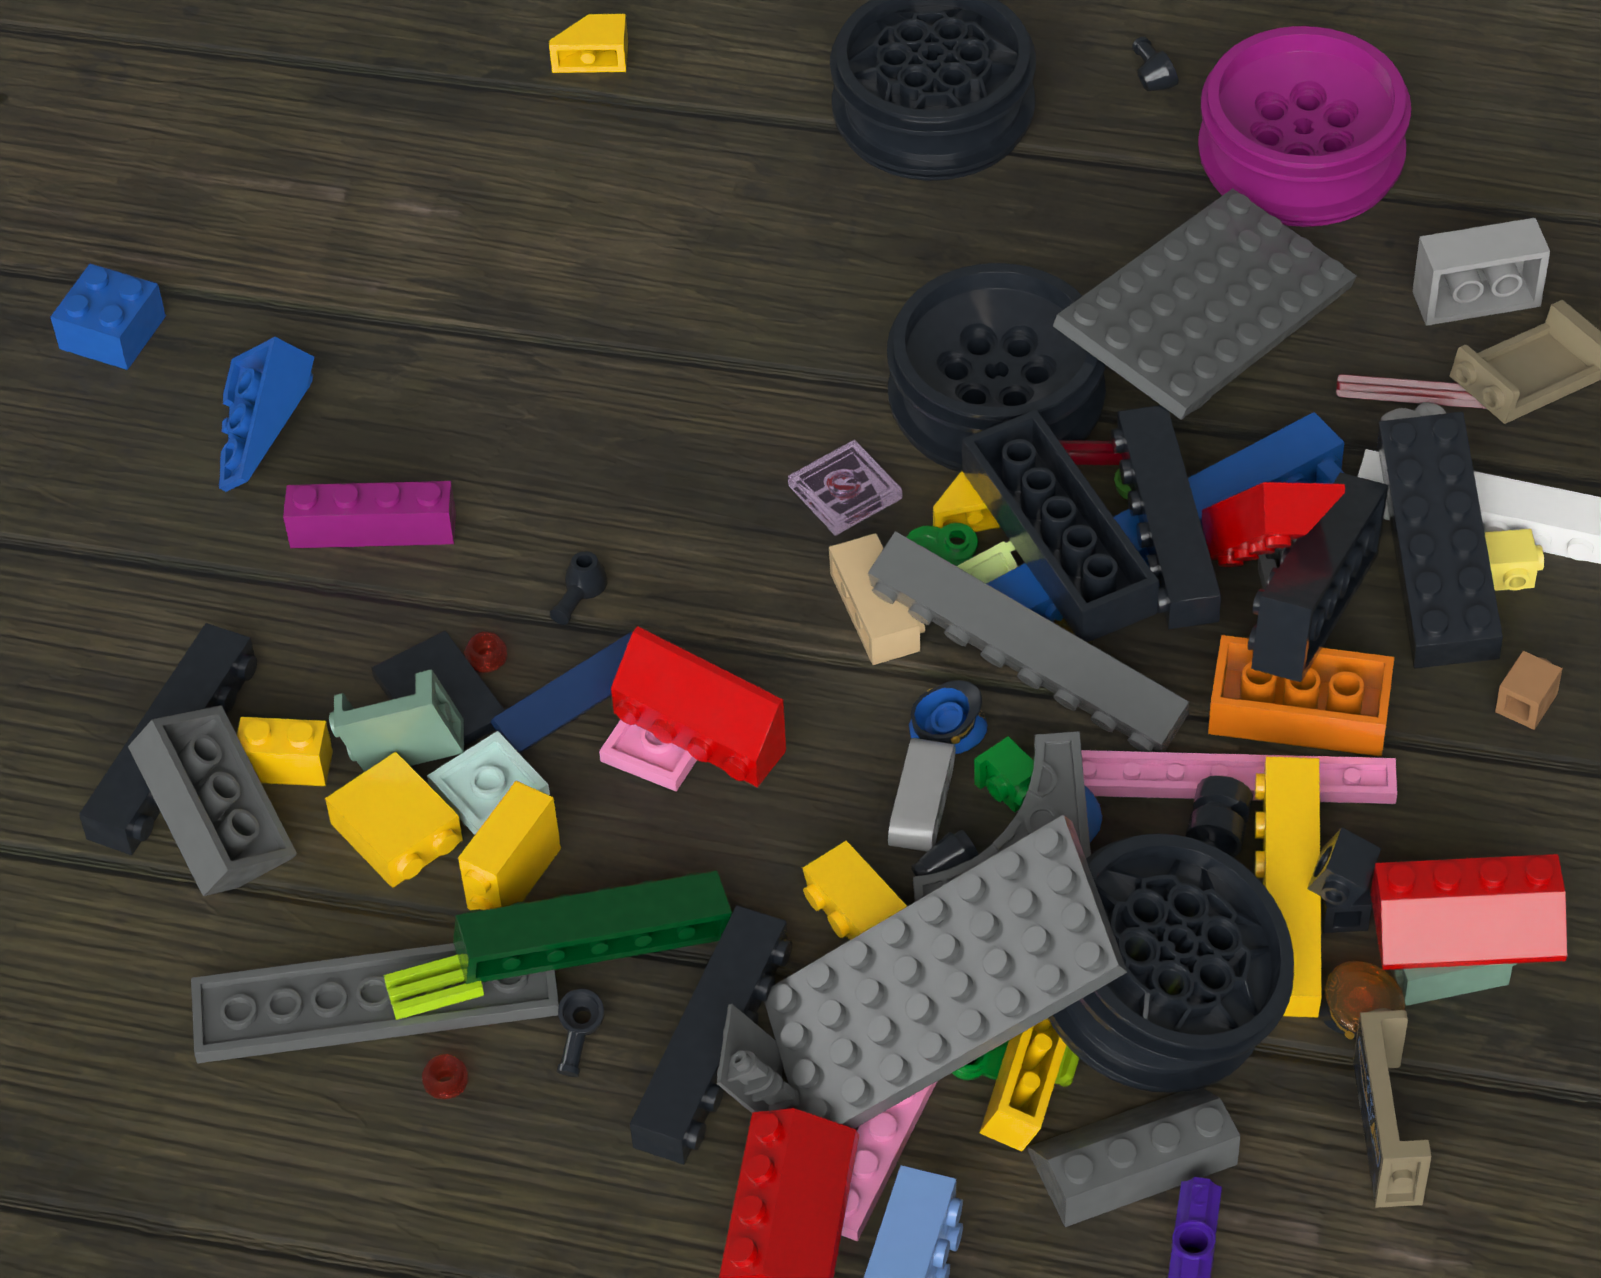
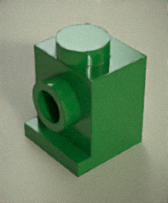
(1005, 773)

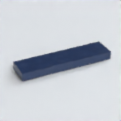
(561, 699)

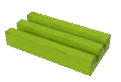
(430, 979)

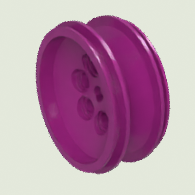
(1305, 124)

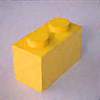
(287, 750)

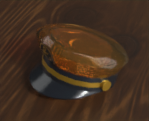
(1356, 989)

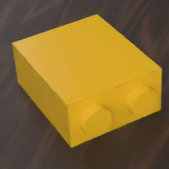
(394, 819)
(510, 849)

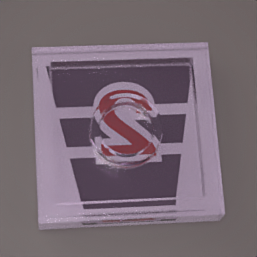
(844, 487)

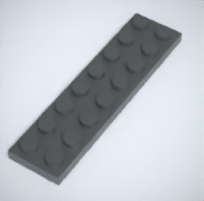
(343, 1004)

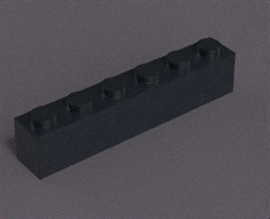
(1166, 516)
(207, 676)
(685, 1082)

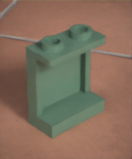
(414, 726)

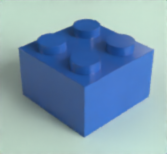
(108, 316)

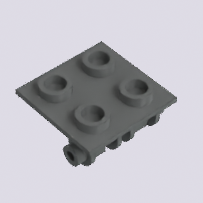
(753, 1066)

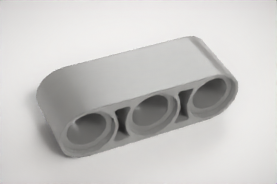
(921, 794)

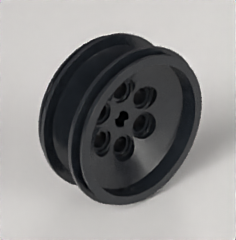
(933, 85)
(984, 352)
(1198, 925)

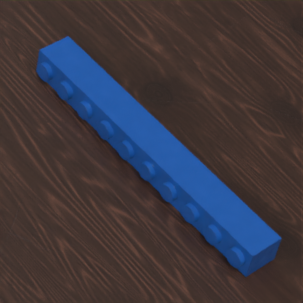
(1281, 457)

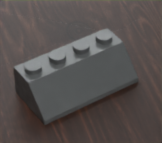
(211, 799)
(1136, 1154)

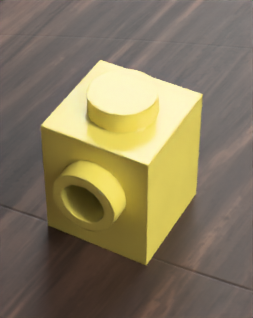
(1514, 559)

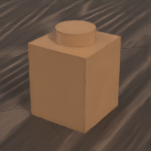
(1528, 690)

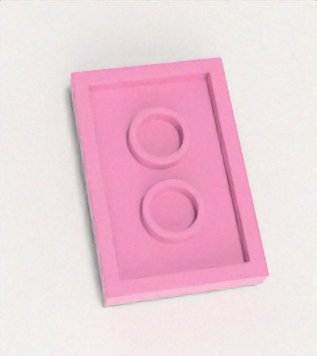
(646, 756)

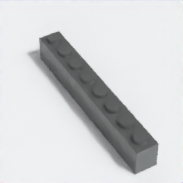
(1028, 644)

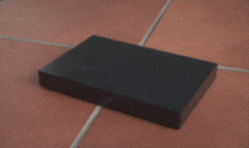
(455, 674)

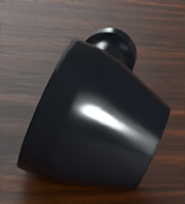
(1158, 70)
(584, 580)
(569, 1006)

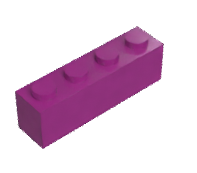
(370, 514)

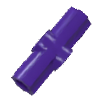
(1196, 1228)

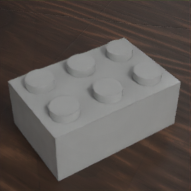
(1480, 271)

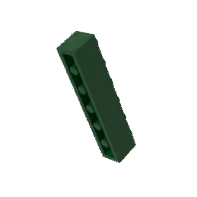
(591, 927)

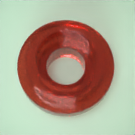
(483, 644)
(444, 1066)

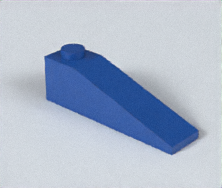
(261, 396)

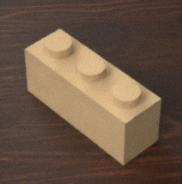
(883, 627)

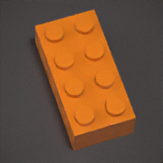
(1334, 707)

